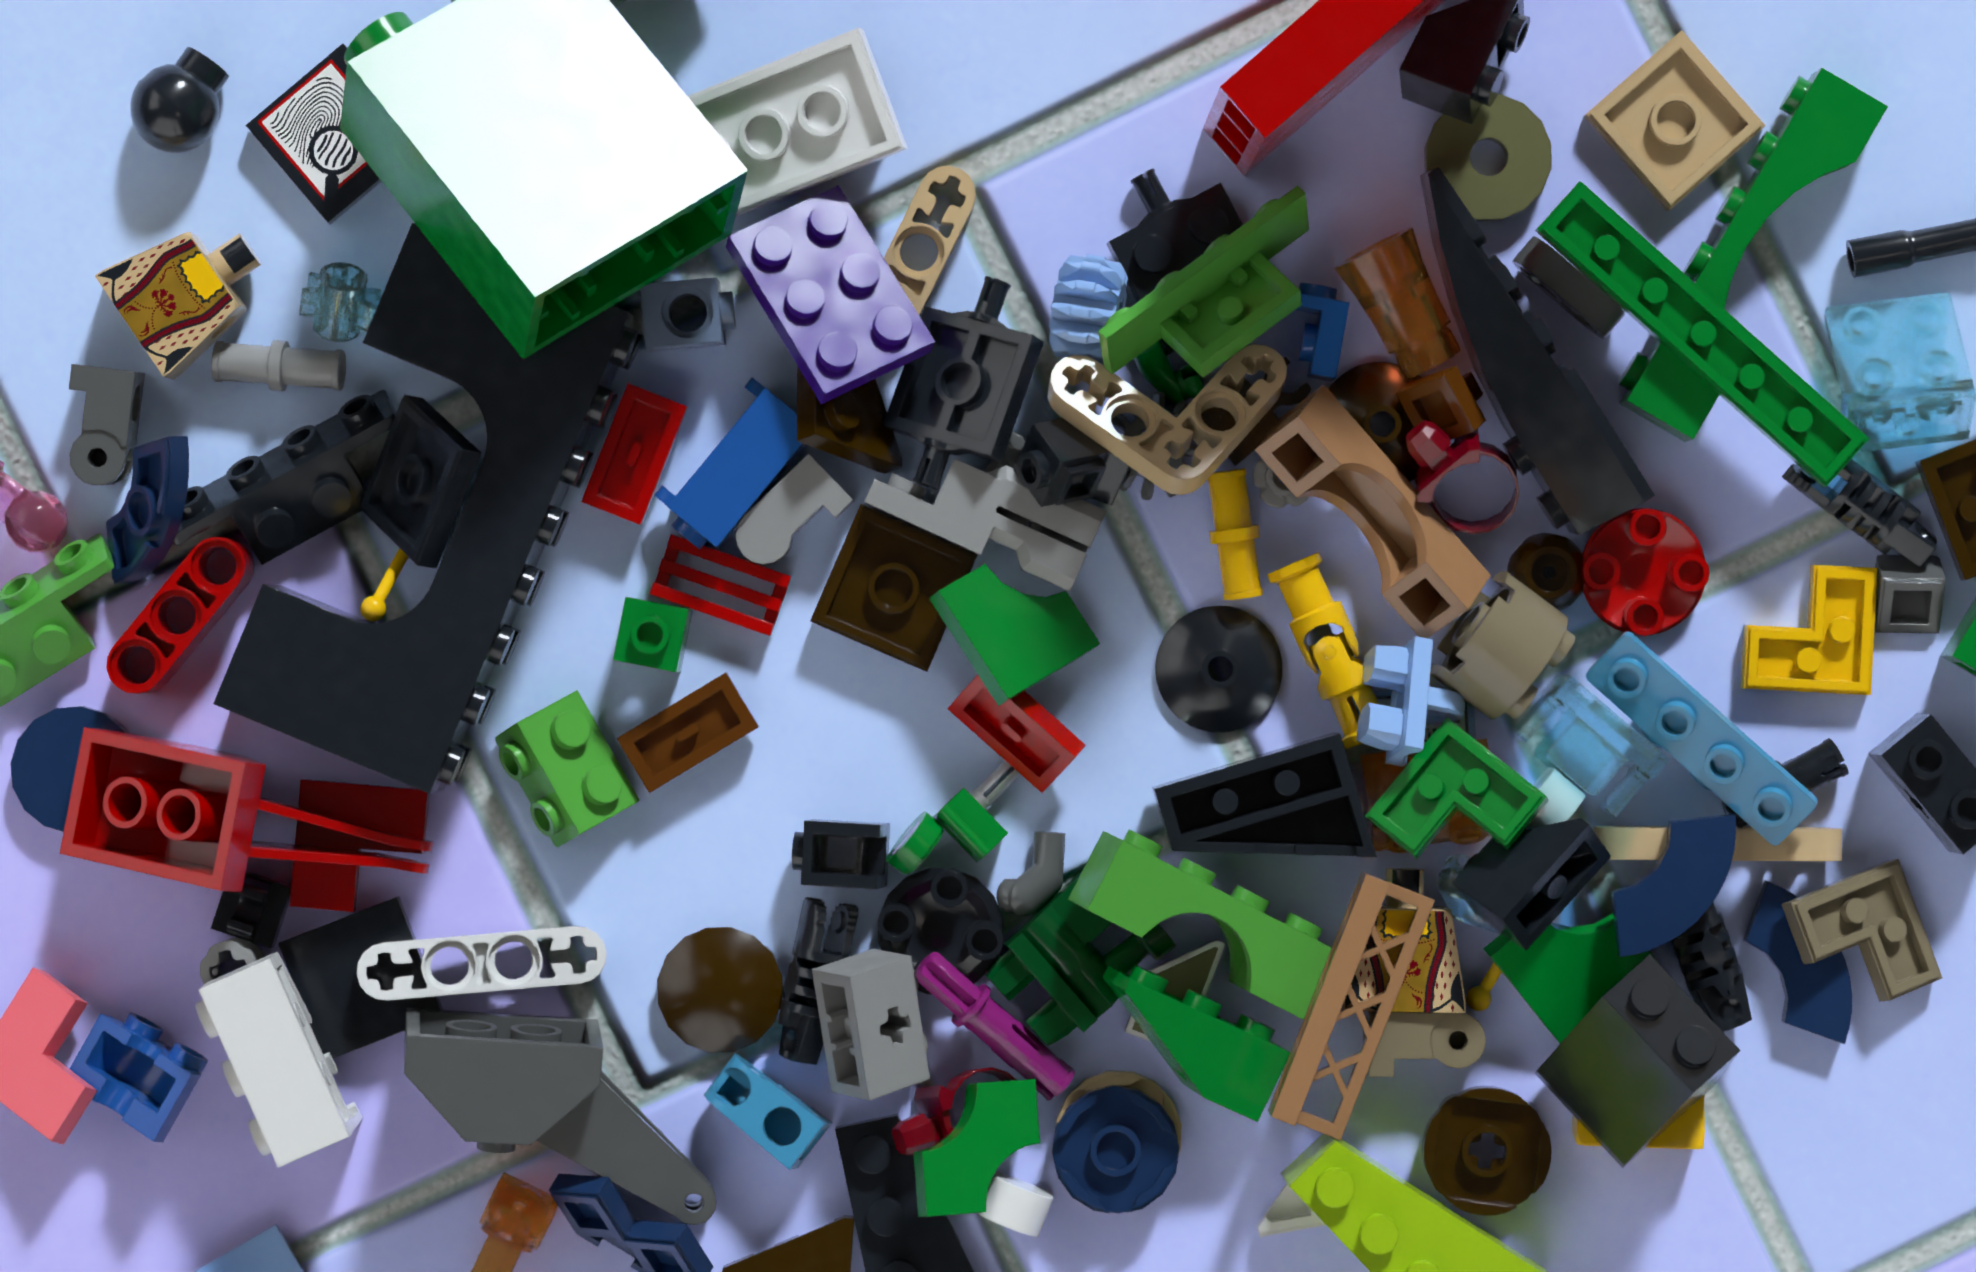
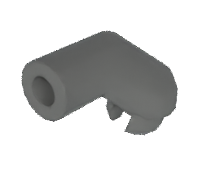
(1038, 883)

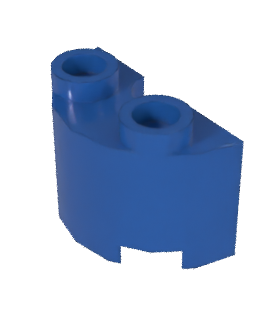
(138, 1072)

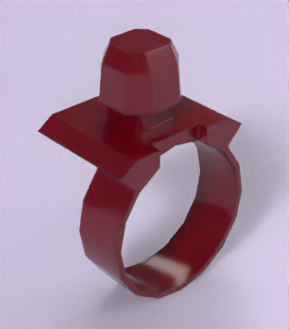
(1436, 458)
(933, 1117)

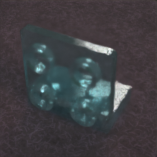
(1902, 370)

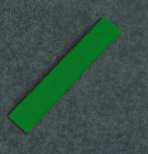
(1702, 334)

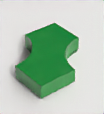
(959, 1169)

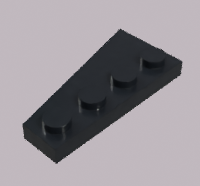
(885, 1205)

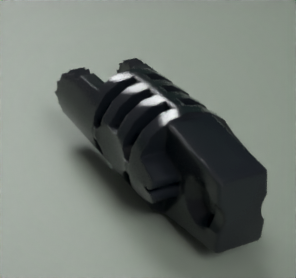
(1869, 510)
(1713, 971)
(799, 1013)

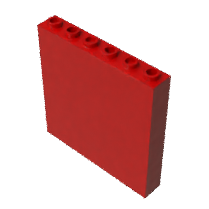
(1305, 72)

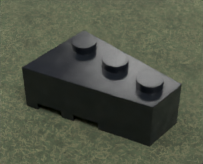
(1270, 803)

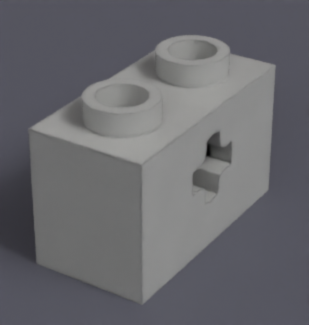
(871, 1024)

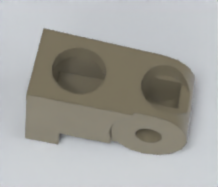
(1448, 1037)

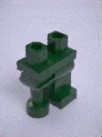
(1060, 956)

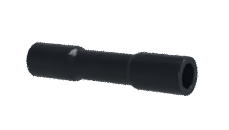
(1904, 248)

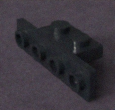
(294, 487)

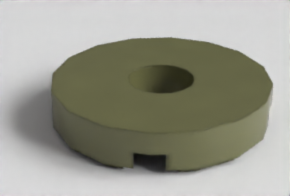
(1526, 158)

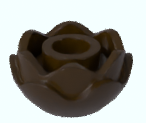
(1556, 552)

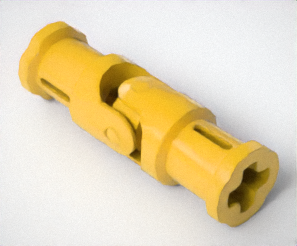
(1333, 654)

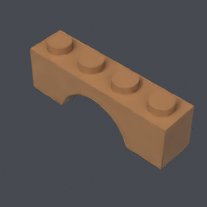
(1421, 561)

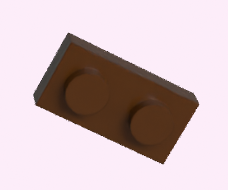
(688, 732)

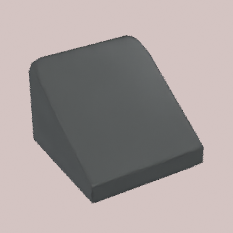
(1908, 595)

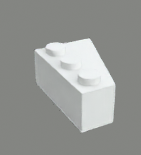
(276, 1060)

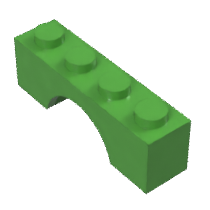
(1138, 891)

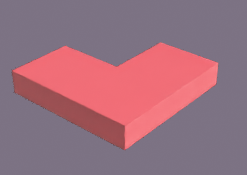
(30, 1077)

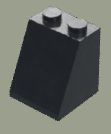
(1637, 1061)

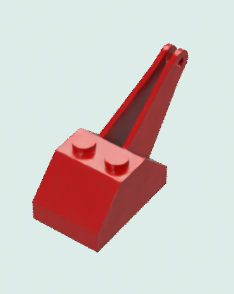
(192, 814)

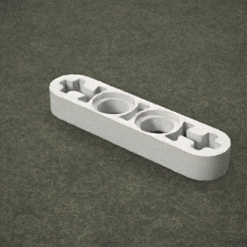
(482, 971)

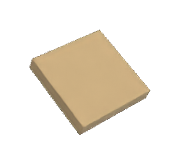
(1674, 121)

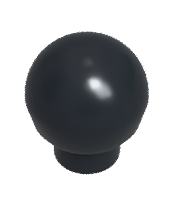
(178, 102)

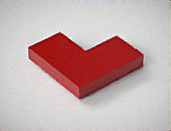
(373, 806)

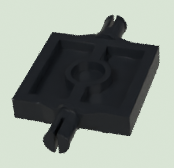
(1170, 234)
(967, 387)

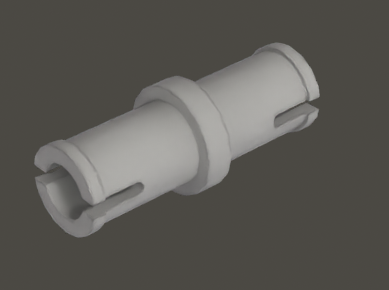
(278, 365)

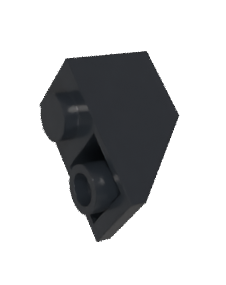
(1460, 56)

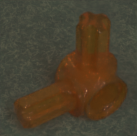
(514, 1222)

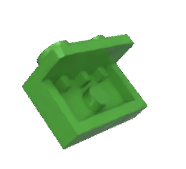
(565, 769)

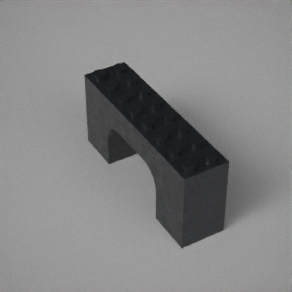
(413, 685)

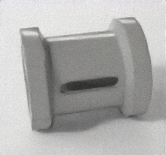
(220, 953)

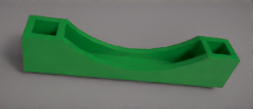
(1821, 134)

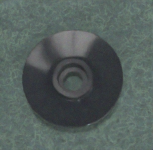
(1184, 663)

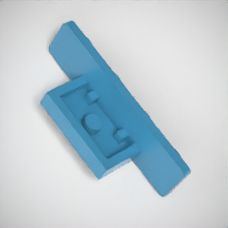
(1701, 738)

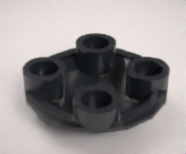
(946, 915)

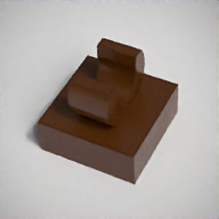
(1444, 400)

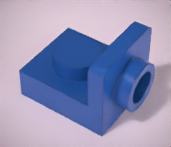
(1322, 342)

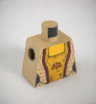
(180, 296)
(1434, 973)

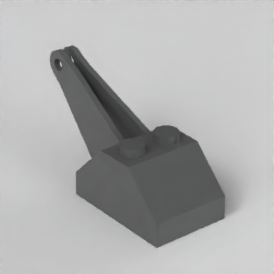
(544, 1082)

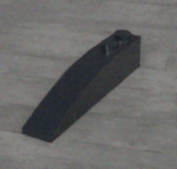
(1541, 406)

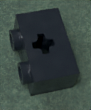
(1932, 779)

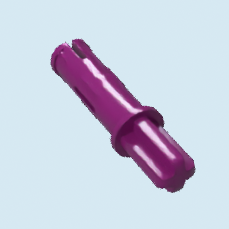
(994, 1025)

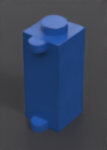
(736, 471)

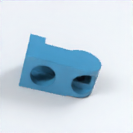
(767, 1112)

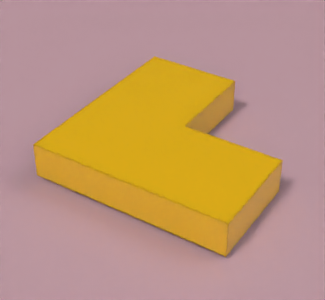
(1833, 649)

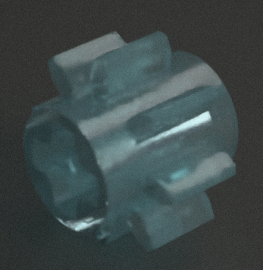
(339, 301)

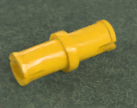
(1234, 534)

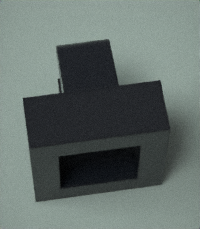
(255, 912)

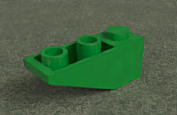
(1207, 1053)

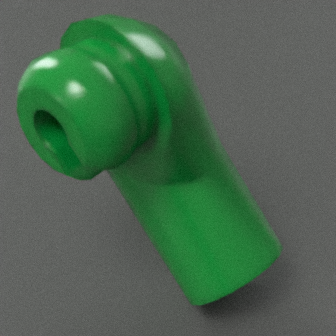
(1158, 371)

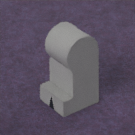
(769, 527)

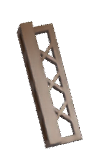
(1329, 998)

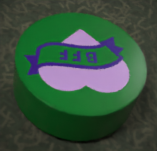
(915, 843)

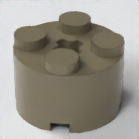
(1502, 648)

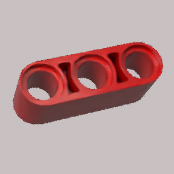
(151, 626)

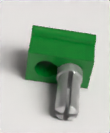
(967, 816)

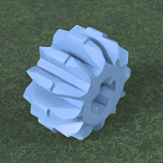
(1083, 301)

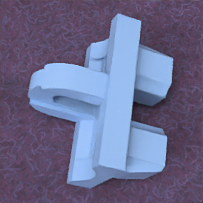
(1413, 702)

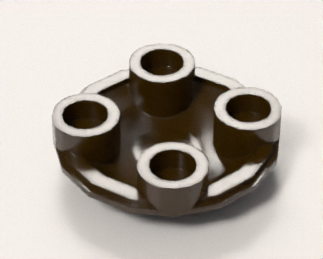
(720, 989)

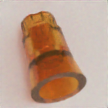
(1401, 302)

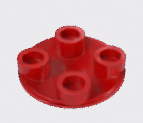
(1643, 571)

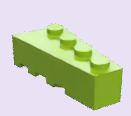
(1390, 1220)

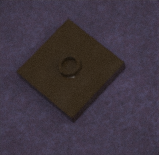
(885, 585)

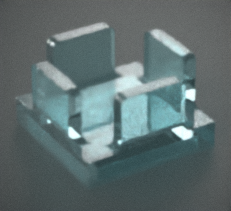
(1590, 743)

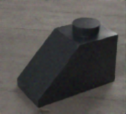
(1533, 880)

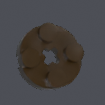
(1508, 1179)

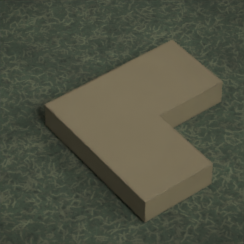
(1875, 914)

